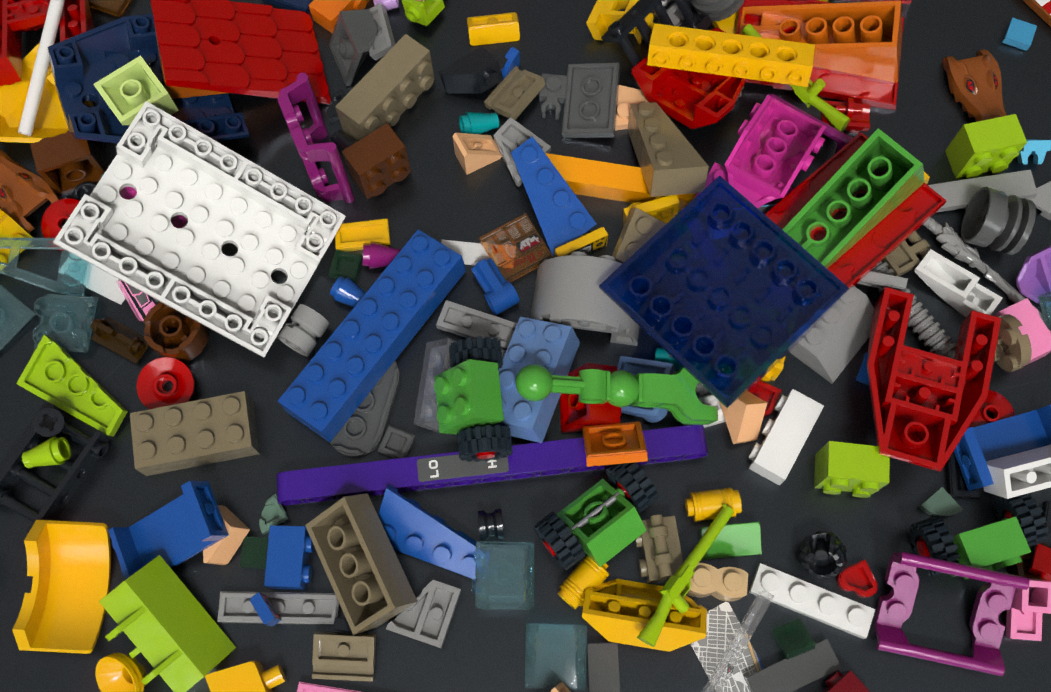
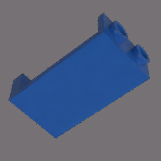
(999, 440)
(172, 531)

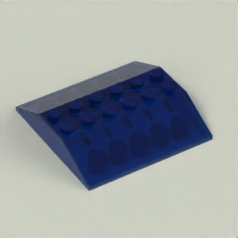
(724, 291)

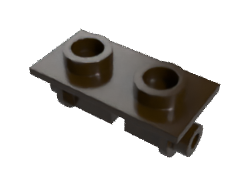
(119, 338)

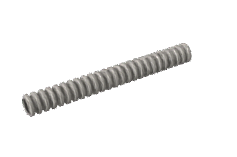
(923, 323)

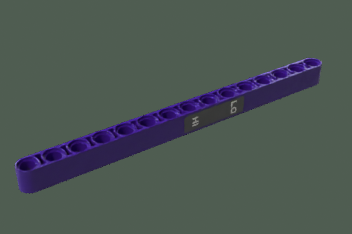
(450, 471)

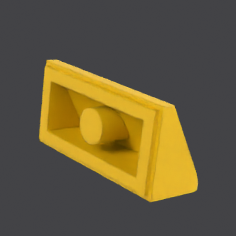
(493, 29)

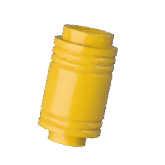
(708, 503)
(584, 576)

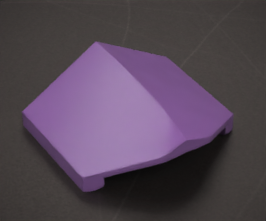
(1035, 275)

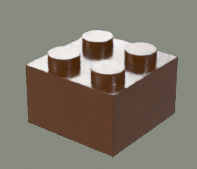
(68, 161)
(377, 161)

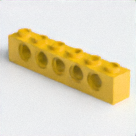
(731, 55)

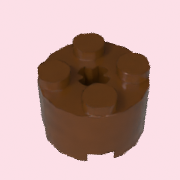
(174, 333)

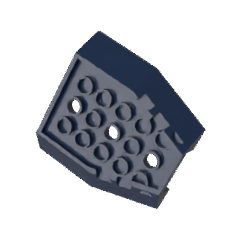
(99, 52)

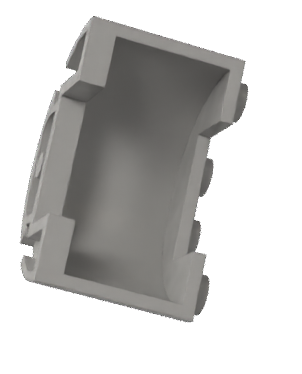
(571, 296)

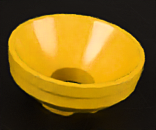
(119, 674)

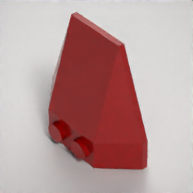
(687, 95)

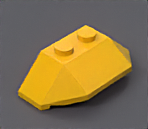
(624, 607)

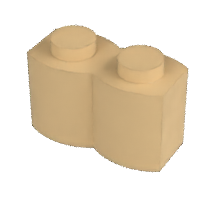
(721, 583)

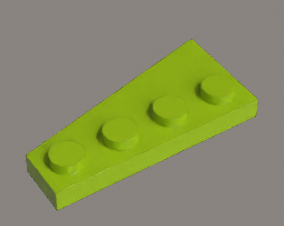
(67, 385)

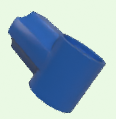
(497, 291)

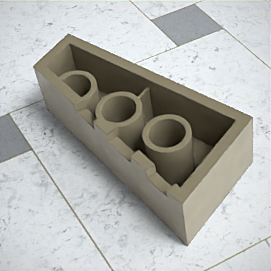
(664, 154)

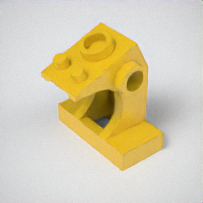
(606, 12)

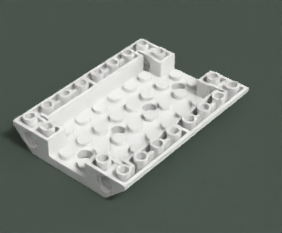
(224, 203)

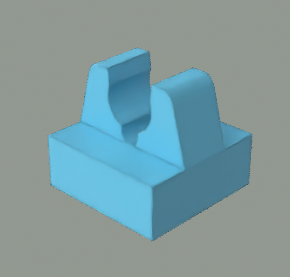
(1037, 148)

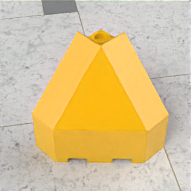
(50, 116)

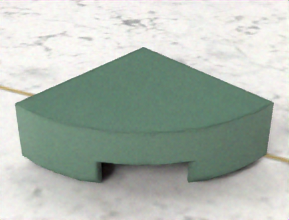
(940, 504)
(272, 514)

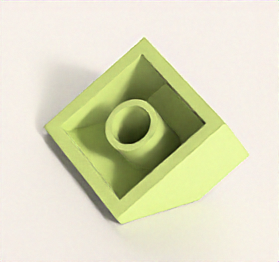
(130, 88)

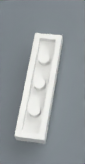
(813, 601)

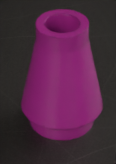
(378, 255)

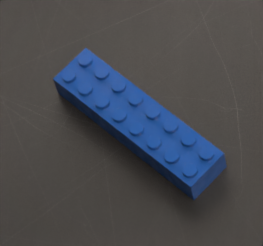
(373, 335)

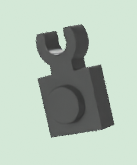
(553, 93)

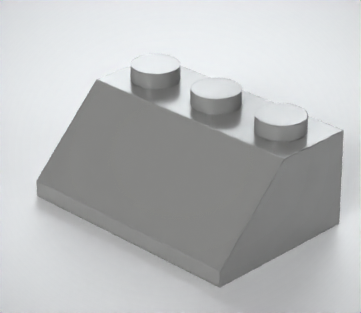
(837, 335)

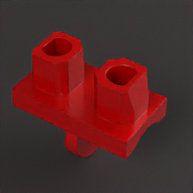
(857, 113)

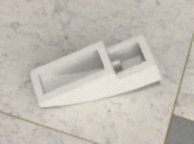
(956, 285)

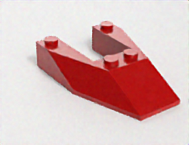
(27, 15)
(922, 397)

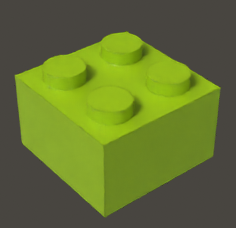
(985, 146)
(850, 469)

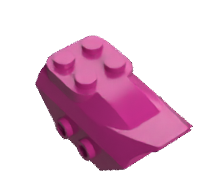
(772, 151)

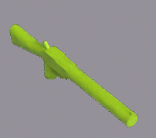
(809, 94)
(681, 578)

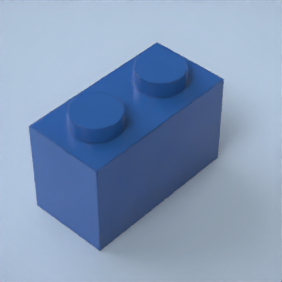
(288, 558)

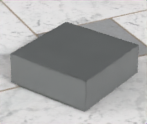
(396, 443)

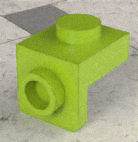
(422, 11)

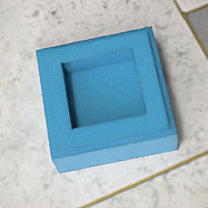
(1019, 34)

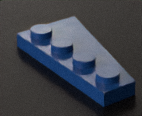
(553, 201)
(425, 535)

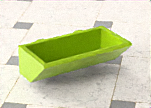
(166, 626)

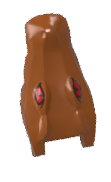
(976, 85)
(22, 191)

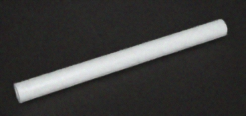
(40, 67)

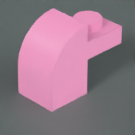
(1026, 612)

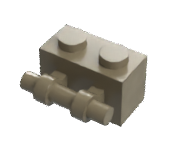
(659, 549)

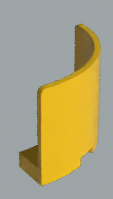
(69, 579)

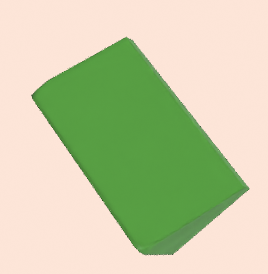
(735, 541)

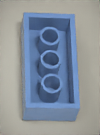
(541, 344)

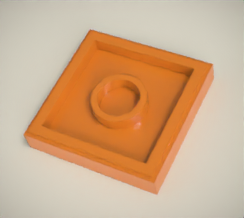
(614, 444)

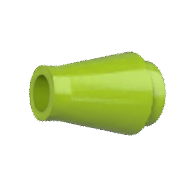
(50, 452)

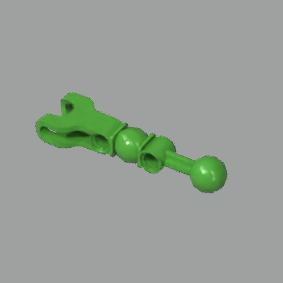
(621, 389)

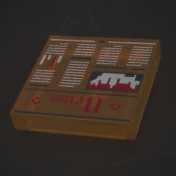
(515, 248)

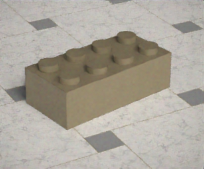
(387, 89)
(194, 433)
(360, 563)

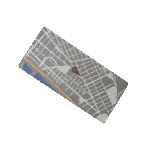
(720, 630)

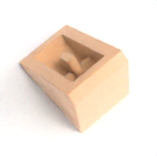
(475, 151)
(744, 418)
(223, 550)

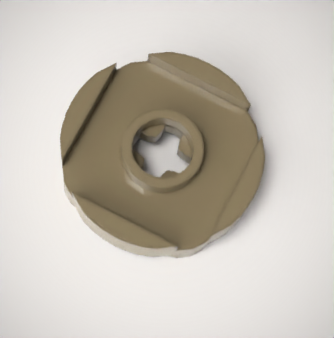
(1012, 347)

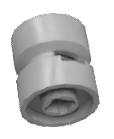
(303, 330)

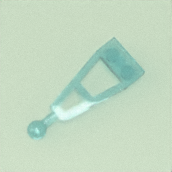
(71, 273)

